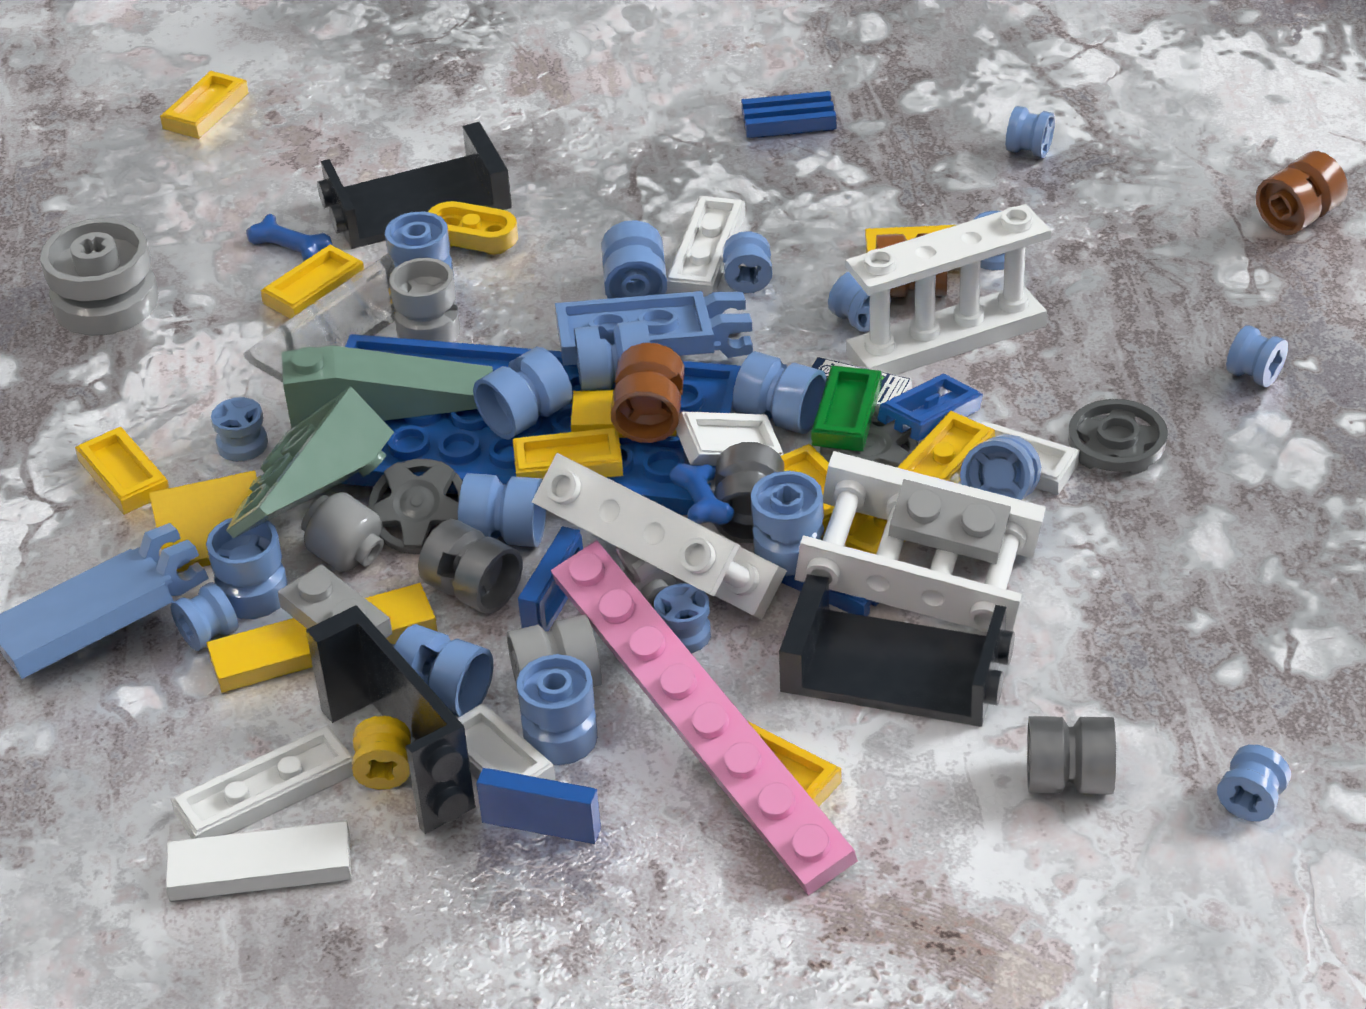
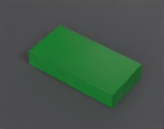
(846, 408)

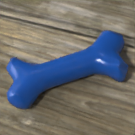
(270, 232)
(706, 505)

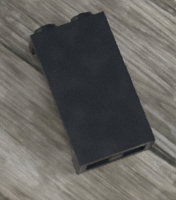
(369, 206)
(892, 661)
(362, 668)

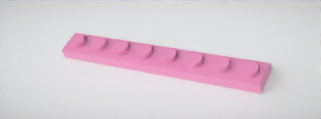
(705, 719)

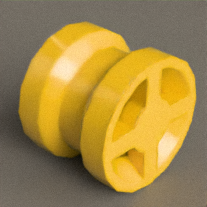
(381, 752)

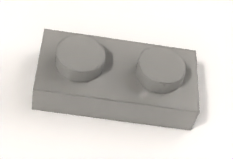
(949, 521)
(323, 595)

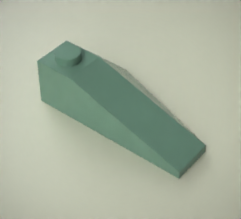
(388, 382)
(313, 458)

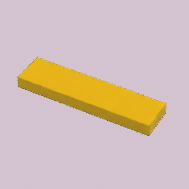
(936, 456)
(284, 645)

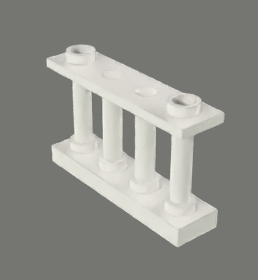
(958, 328)
(873, 490)
(659, 536)

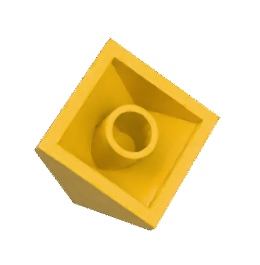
(199, 508)

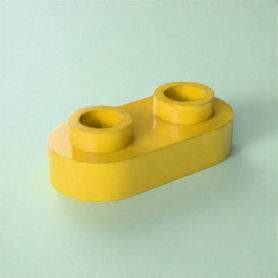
(478, 226)

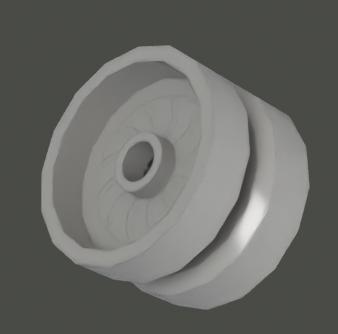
(99, 276)

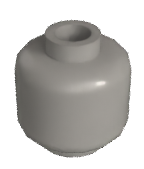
(342, 531)

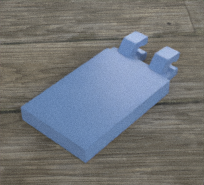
(676, 320)
(98, 601)

